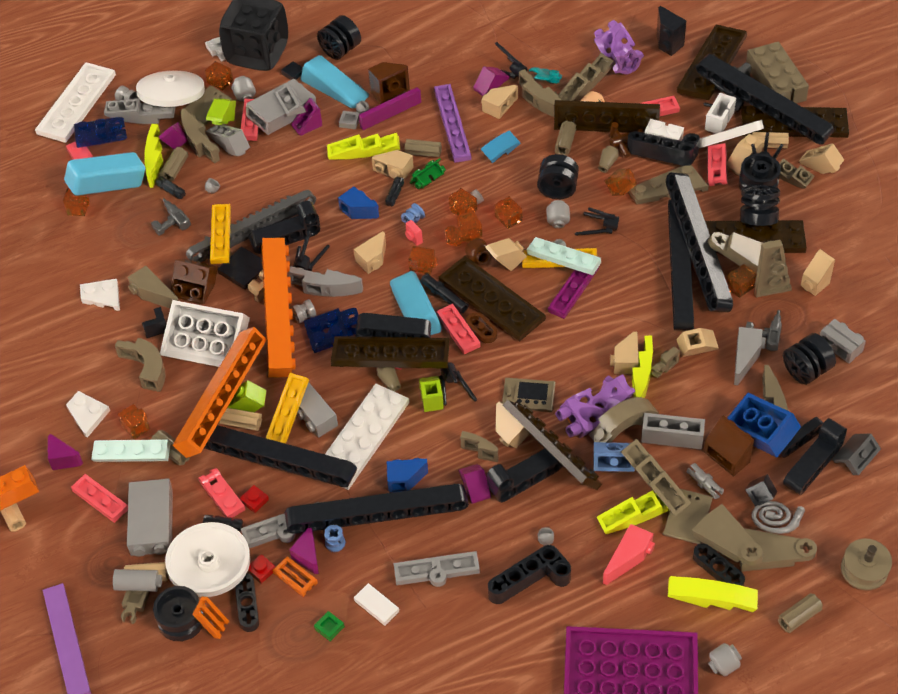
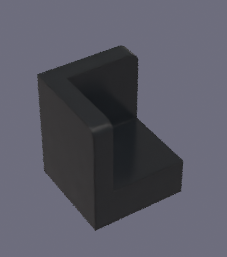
(155, 326)
(761, 490)

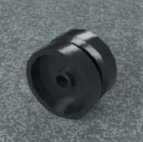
(759, 170)
(558, 176)
(174, 613)

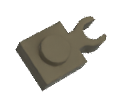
(668, 360)
(133, 602)

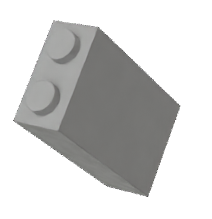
(268, 112)
(149, 517)

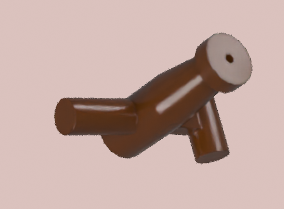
(620, 140)

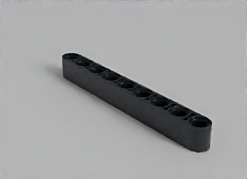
(765, 99)
(696, 238)
(680, 275)
(281, 456)
(376, 508)

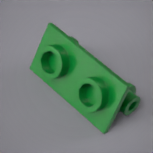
(432, 169)

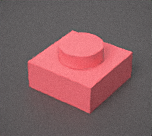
(413, 233)

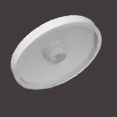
(170, 88)
(208, 558)

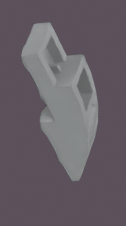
(136, 112)
(331, 284)

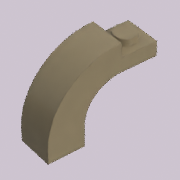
(143, 351)
(620, 417)

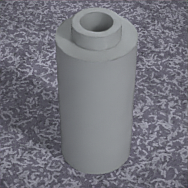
(136, 580)

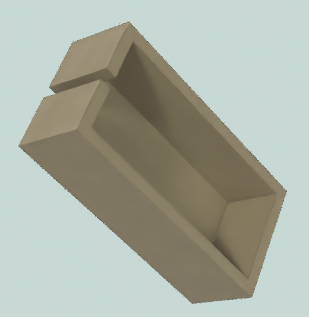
(777, 71)

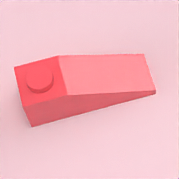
(629, 553)

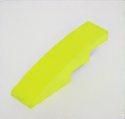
(359, 147)
(153, 155)
(642, 373)
(632, 512)
(711, 592)

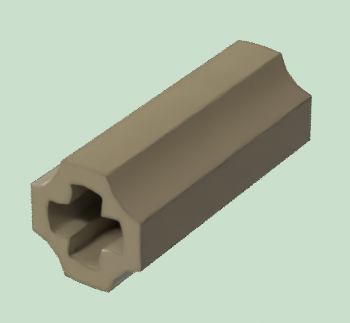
(565, 138)
(423, 148)
(174, 164)
(174, 454)
(800, 613)

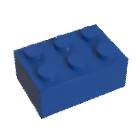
(766, 423)

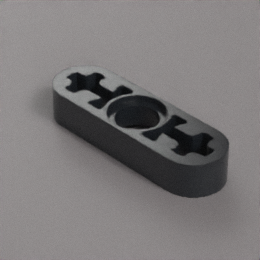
(804, 435)
(717, 559)
(252, 609)

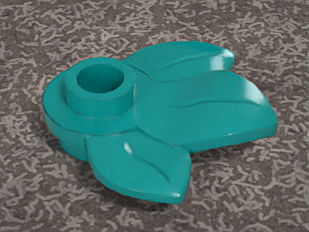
(551, 76)

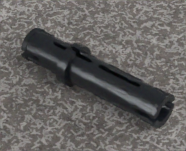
(439, 289)

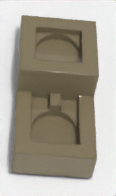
(485, 449)

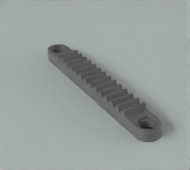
(240, 231)

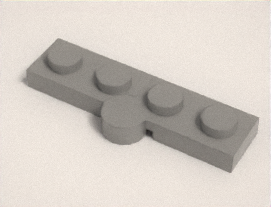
(267, 531)
(436, 569)

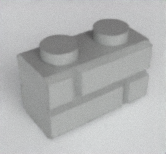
(843, 340)

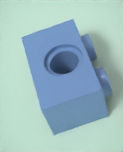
(609, 457)

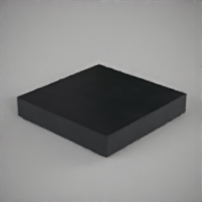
(242, 268)

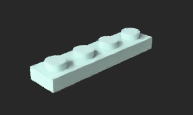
(564, 256)
(130, 450)

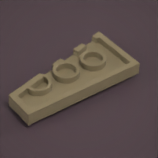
(656, 187)
(772, 270)

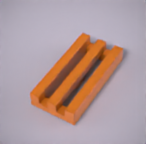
(306, 586)
(211, 613)

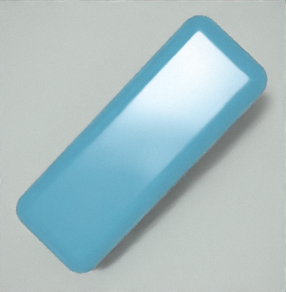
(332, 82)
(104, 173)
(414, 300)

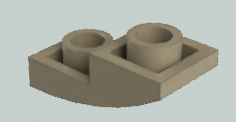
(797, 177)

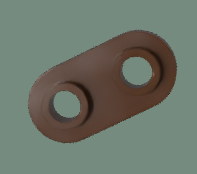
(483, 328)

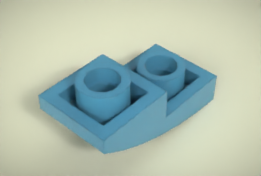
(497, 147)

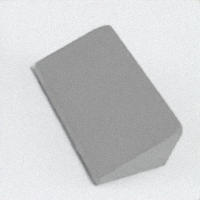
(289, 101)

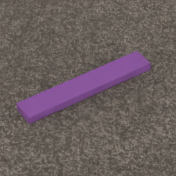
(452, 123)
(66, 640)

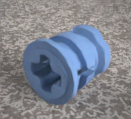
(414, 213)
(331, 541)

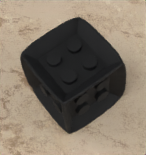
(254, 33)

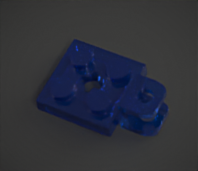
(99, 131)
(337, 322)

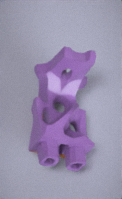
(624, 56)
(580, 413)

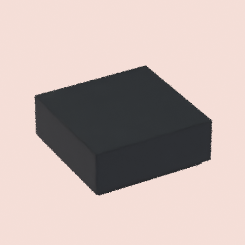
(292, 71)

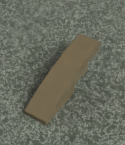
(587, 79)
(771, 389)
(655, 477)

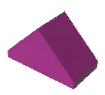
(489, 79)
(309, 120)
(174, 136)
(62, 455)
(475, 483)
(304, 552)

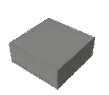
(349, 119)

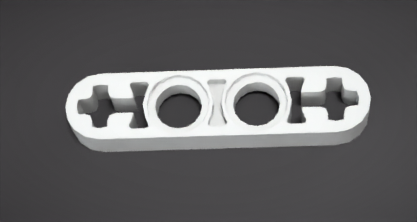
(731, 133)

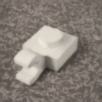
(215, 48)

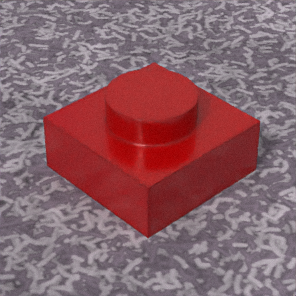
(254, 499)
(261, 568)

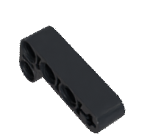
(664, 149)
(292, 229)
(391, 326)
(816, 457)
(511, 482)
(502, 588)

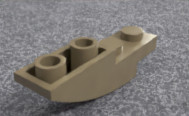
(535, 94)
(197, 138)

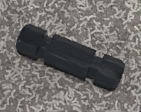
(170, 187)
(394, 191)
(236, 523)

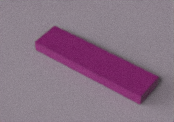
(390, 108)
(570, 293)

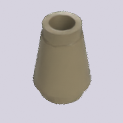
(608, 158)
(389, 377)

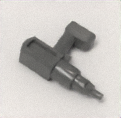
(176, 216)
(772, 334)

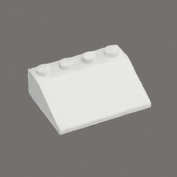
(201, 333)

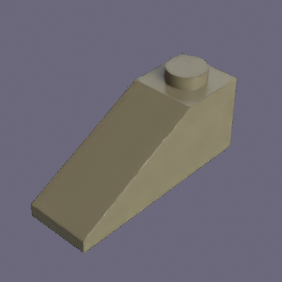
(150, 288)

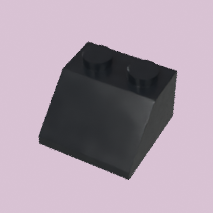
(670, 31)

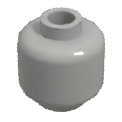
(243, 88)
(558, 213)
(724, 659)

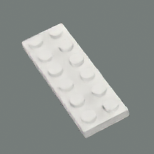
(75, 102)
(368, 427)

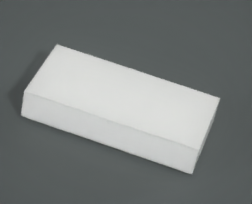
(376, 604)

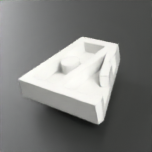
(101, 293)
(87, 412)

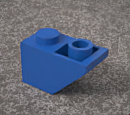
(358, 205)
(405, 474)

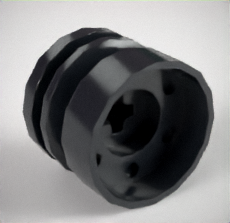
(339, 37)
(760, 205)
(809, 358)

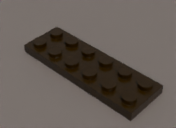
(722, 43)
(601, 115)
(835, 116)
(788, 231)
(492, 298)
(390, 352)
(550, 441)

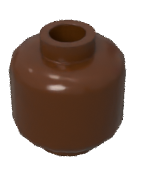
(477, 252)

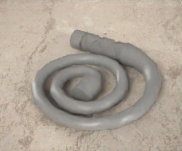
(768, 507)

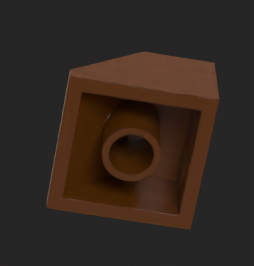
(388, 81)

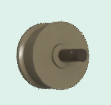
(866, 564)

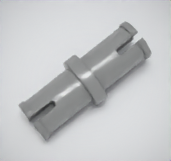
(705, 481)

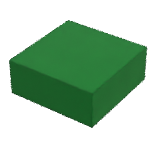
(329, 626)

